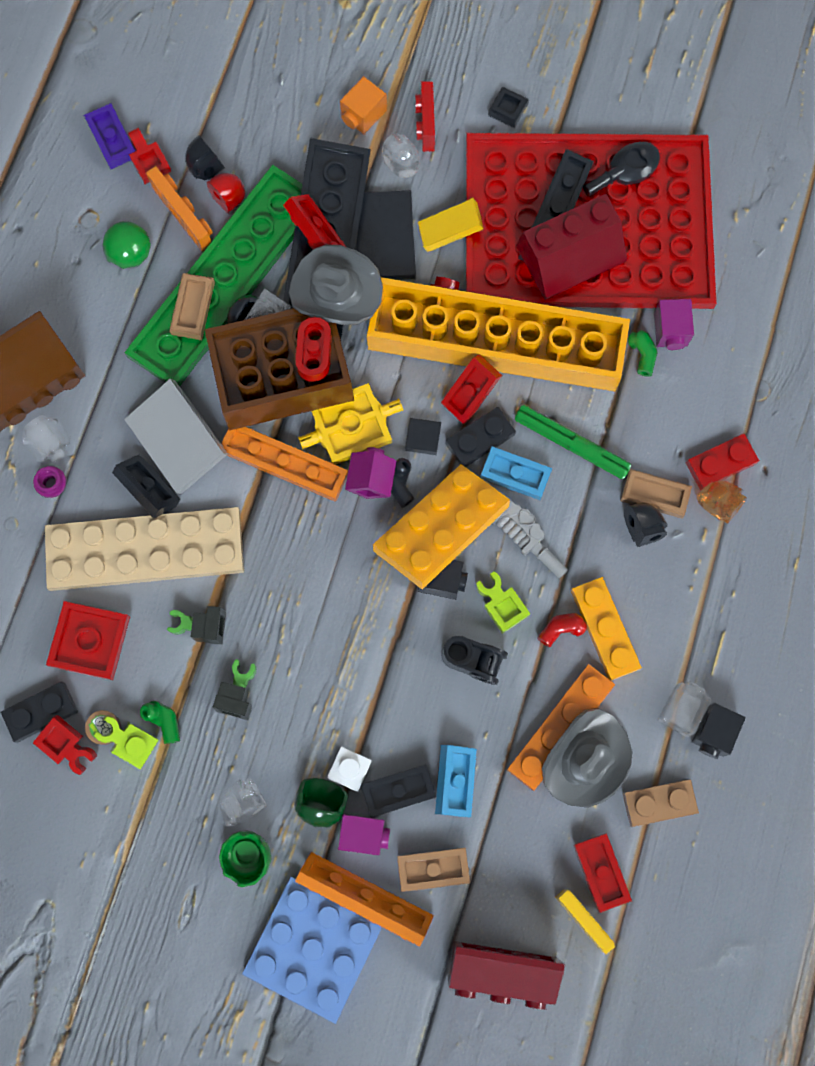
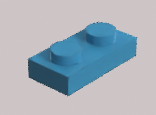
(516, 473)
(455, 781)

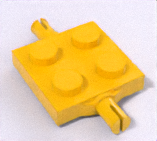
(352, 425)

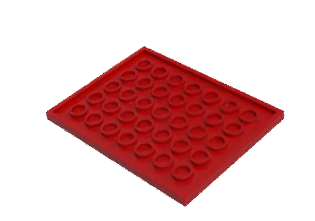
(662, 218)

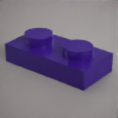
(110, 135)

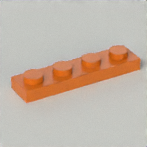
(285, 462)
(585, 693)
(365, 898)

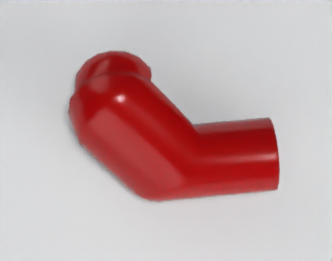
(562, 624)

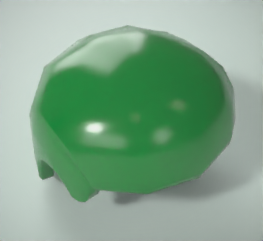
(126, 244)
(245, 858)

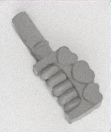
(524, 530)

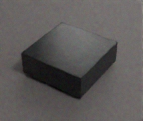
(508, 107)
(423, 436)

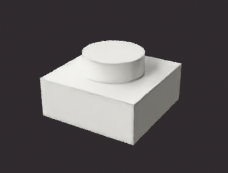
(349, 769)

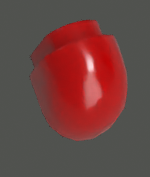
(226, 190)

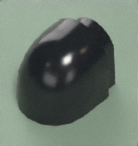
(202, 160)
(644, 523)

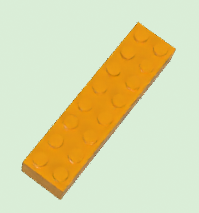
(506, 332)

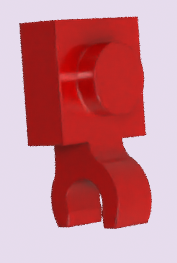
(146, 156)

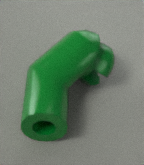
(163, 717)

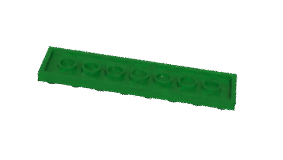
(237, 262)

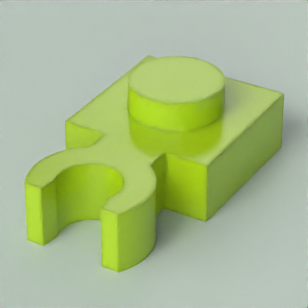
(505, 607)
(130, 744)

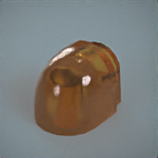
(721, 499)

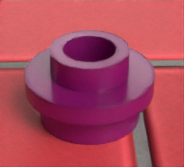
(43, 476)

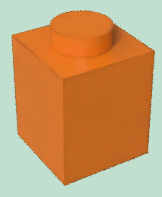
(363, 105)

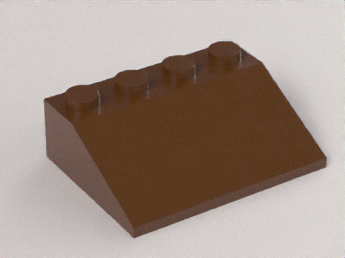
(33, 369)
(259, 372)

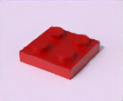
(88, 640)

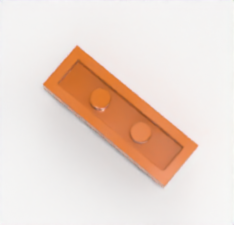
(180, 208)

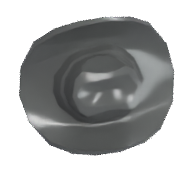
(336, 285)
(588, 760)

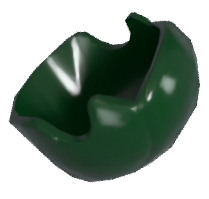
(320, 802)

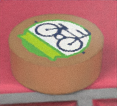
(96, 723)

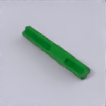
(572, 441)

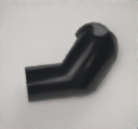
(400, 478)

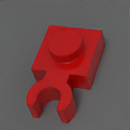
(60, 742)

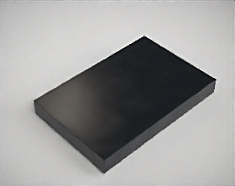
(388, 233)

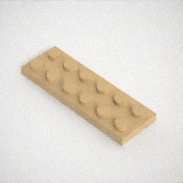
(143, 549)

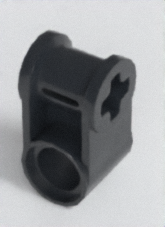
(476, 659)

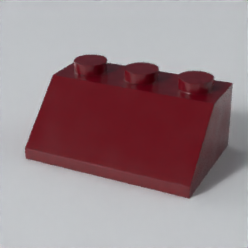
(573, 246)
(505, 975)

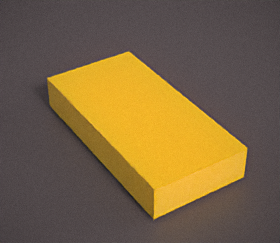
(450, 225)
(585, 921)

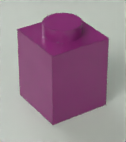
(674, 323)
(370, 474)
(363, 835)

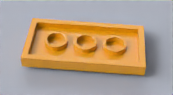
(441, 526)

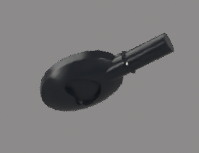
(629, 166)

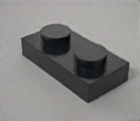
(480, 436)
(146, 486)
(37, 711)
(398, 791)

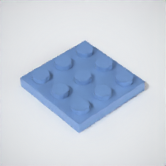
(312, 951)

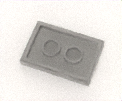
(175, 436)

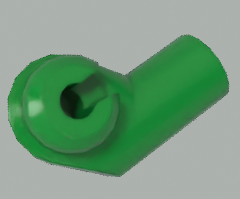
(647, 350)

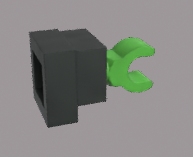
(203, 626)
(232, 698)

